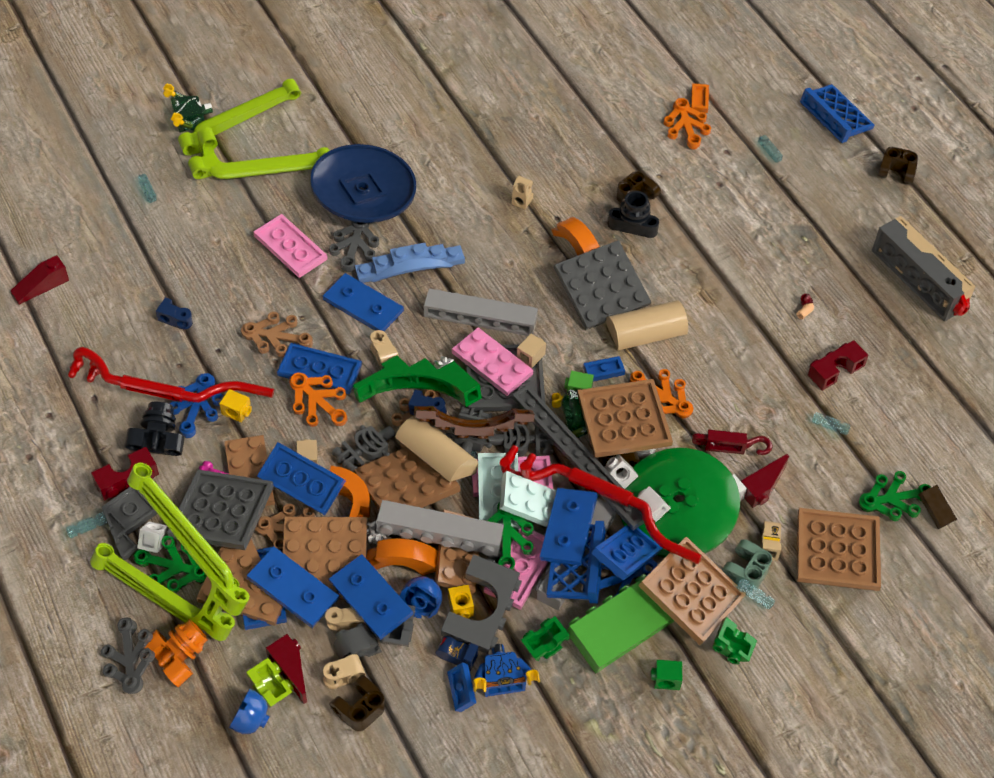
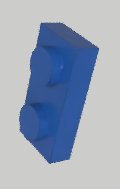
(605, 368)
(461, 687)

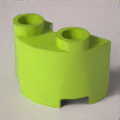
(268, 682)

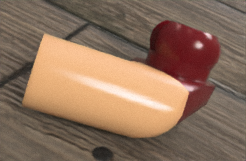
(807, 306)

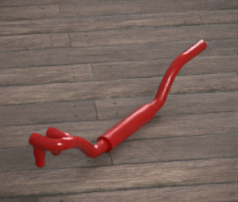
(153, 388)
(602, 488)

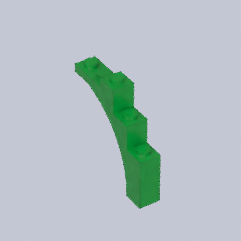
(423, 375)

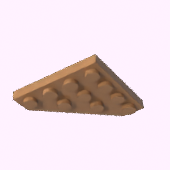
(241, 562)

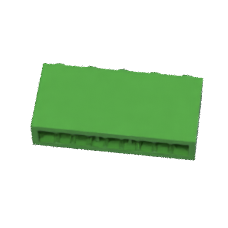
(617, 626)

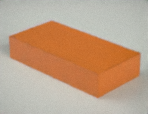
(700, 97)

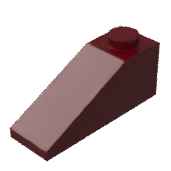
(40, 280)
(763, 481)
(287, 656)

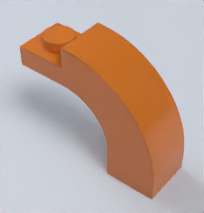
(577, 234)
(355, 491)
(404, 553)

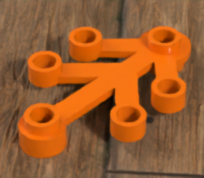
(682, 107)
(666, 396)
(317, 397)

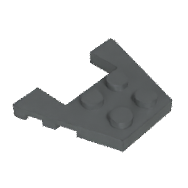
(125, 515)

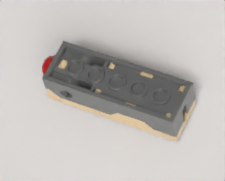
(923, 269)

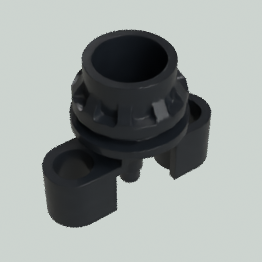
(634, 216)
(157, 435)

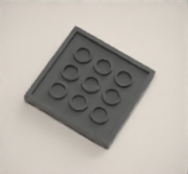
(602, 284)
(495, 400)
(225, 507)

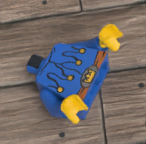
(503, 673)

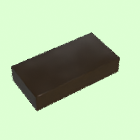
(937, 506)

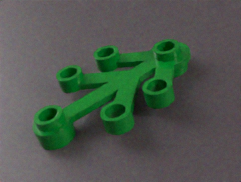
(892, 497)
(509, 532)
(175, 566)

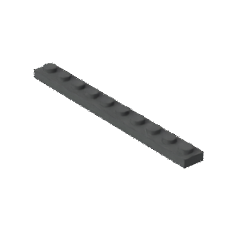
(573, 449)

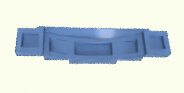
(409, 259)

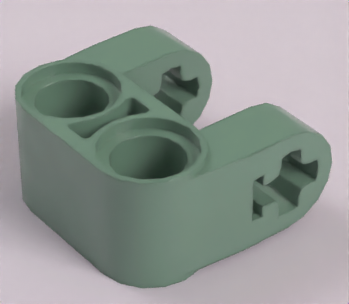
(753, 554)

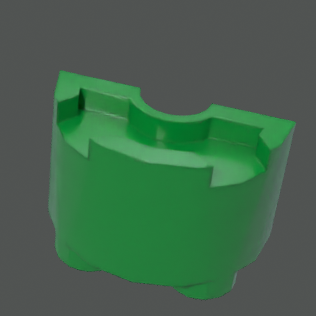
(546, 640)
(733, 643)

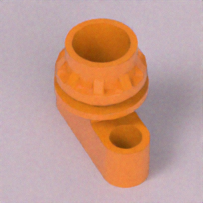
(172, 653)

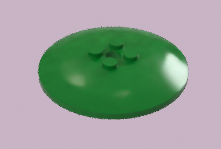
(708, 490)

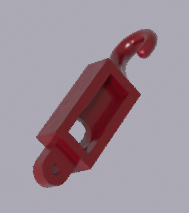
(730, 442)

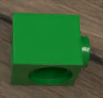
(667, 675)

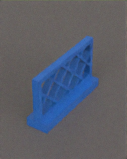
(831, 117)
(592, 575)

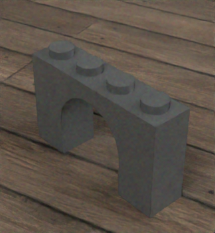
(502, 583)

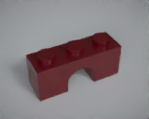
(848, 356)
(113, 483)

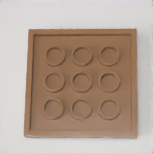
(624, 418)
(405, 480)
(324, 544)
(838, 549)
(692, 592)

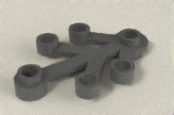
(348, 262)
(132, 680)

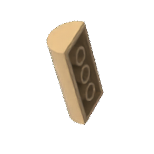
(648, 325)
(436, 449)

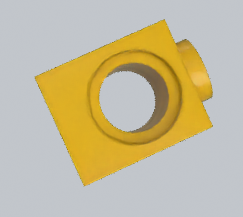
(235, 406)
(461, 595)

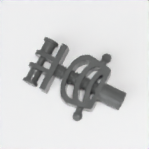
(507, 439)
(472, 442)
(369, 450)

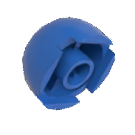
(422, 594)
(250, 714)

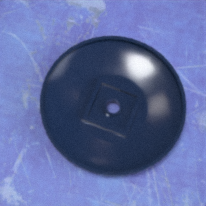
(383, 174)

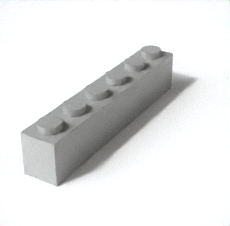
(480, 312)
(602, 512)
(439, 528)

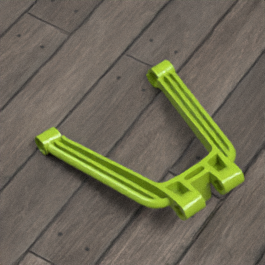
(204, 141)
(225, 589)

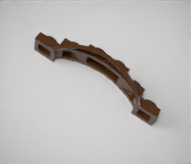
(481, 428)

